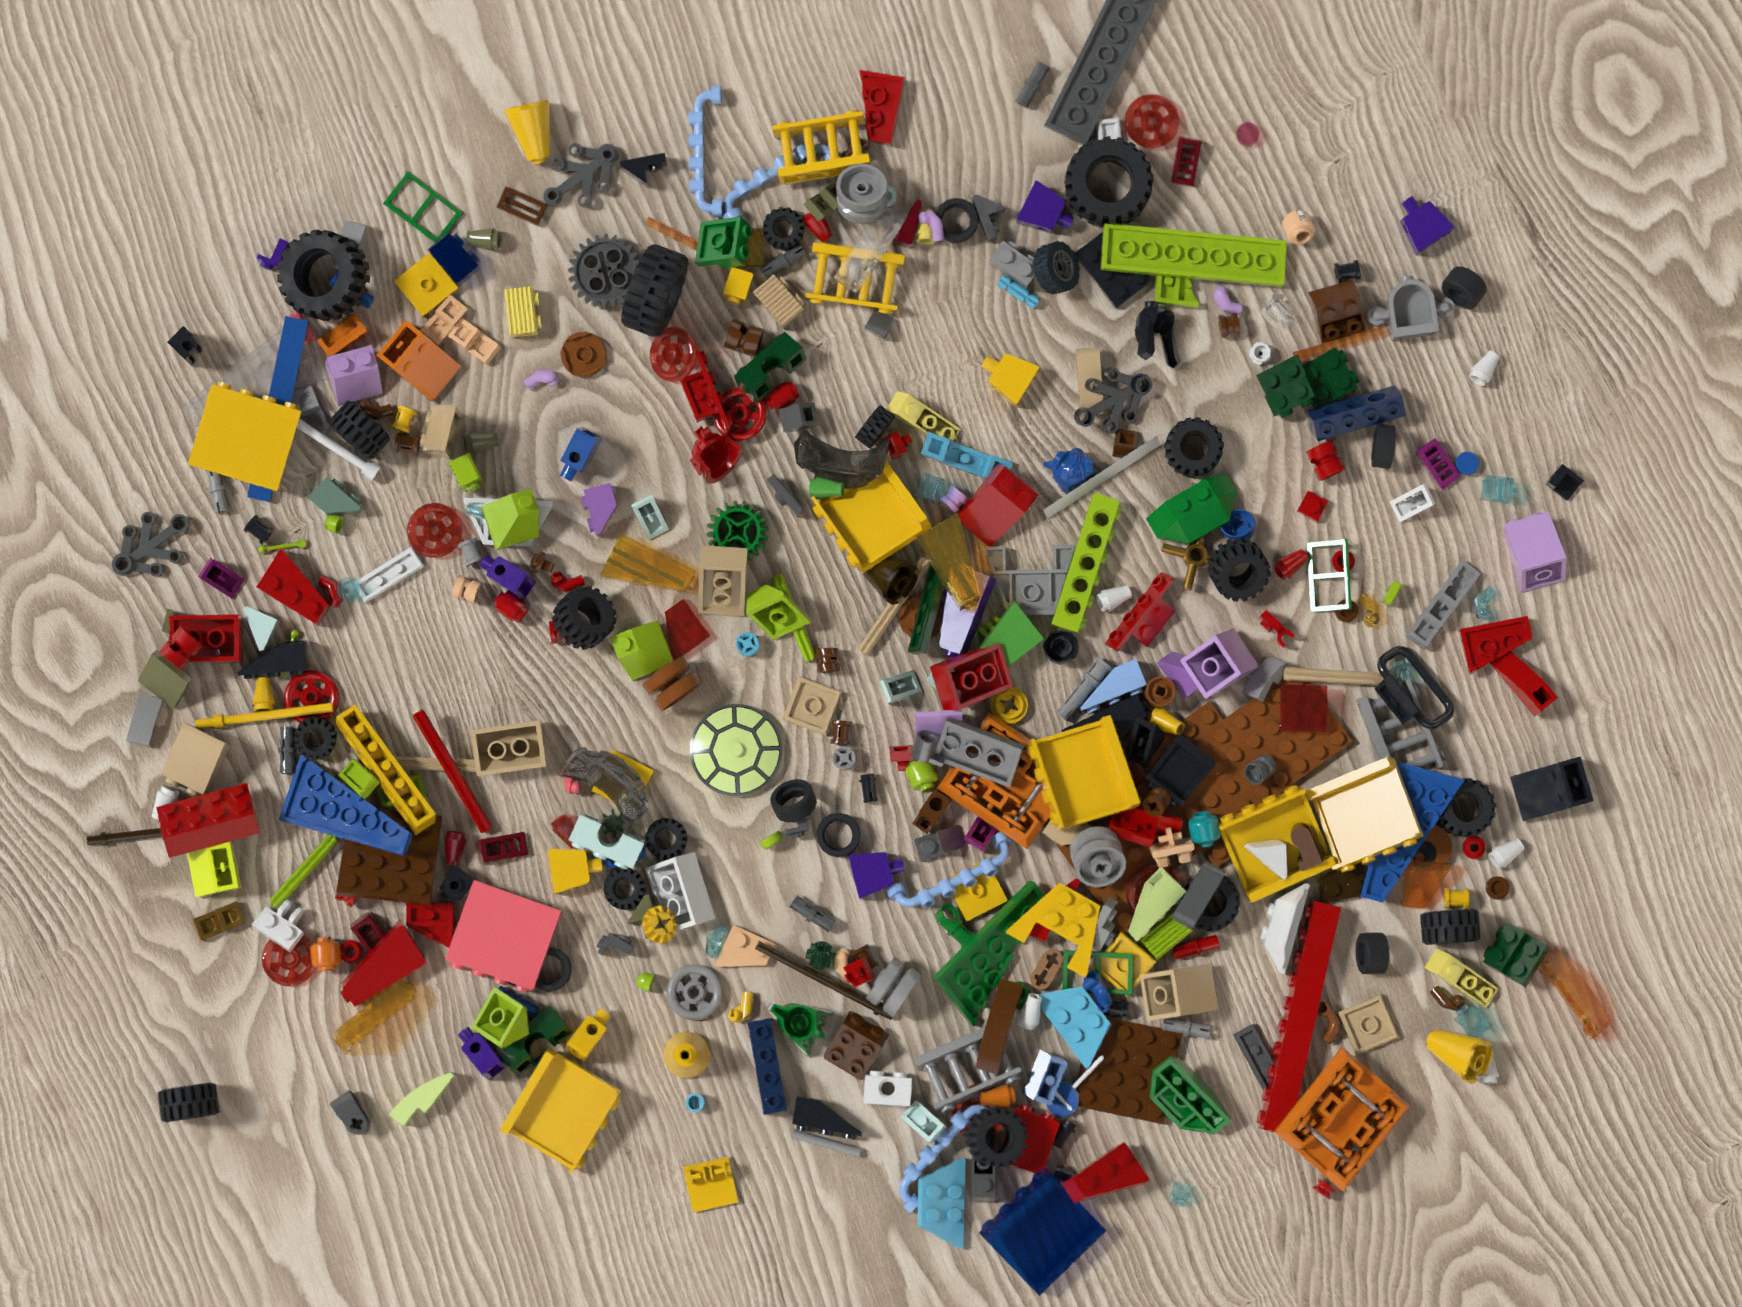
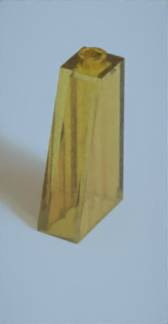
(950, 558)
(643, 566)
(374, 1016)

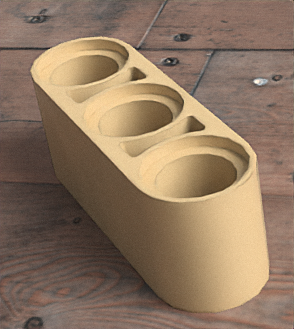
(1088, 366)

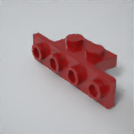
(702, 394)
(1146, 616)
(1141, 827)

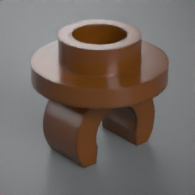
(538, 562)

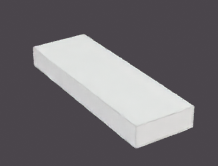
(389, 574)

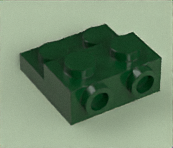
(1331, 377)
(1287, 387)
(1515, 954)

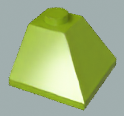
(512, 519)
(774, 611)
(642, 649)

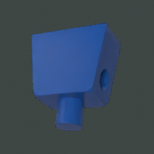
(585, 444)

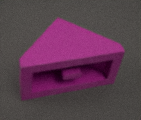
(221, 578)
(979, 834)

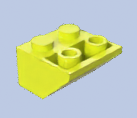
(214, 870)

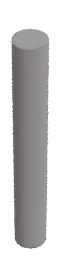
(826, 1143)

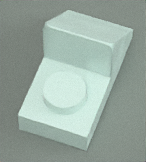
(923, 1122)

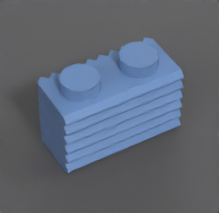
(1045, 1077)

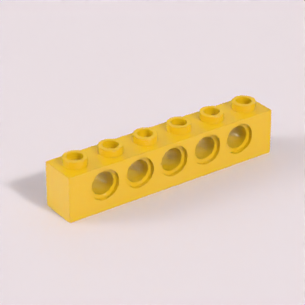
(386, 769)

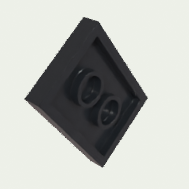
(1115, 285)

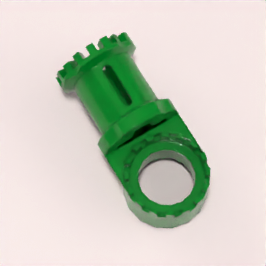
(954, 927)

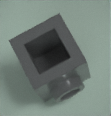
(798, 417)

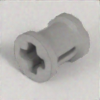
(471, 552)

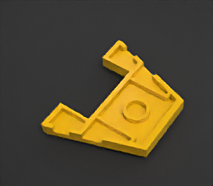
(1066, 915)

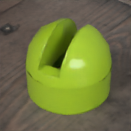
(334, 523)
(645, 981)

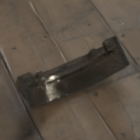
(839, 465)
(613, 778)

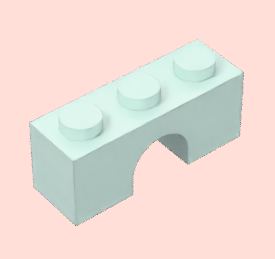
(587, 836)

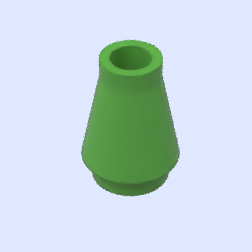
(825, 488)

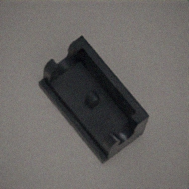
(182, 343)

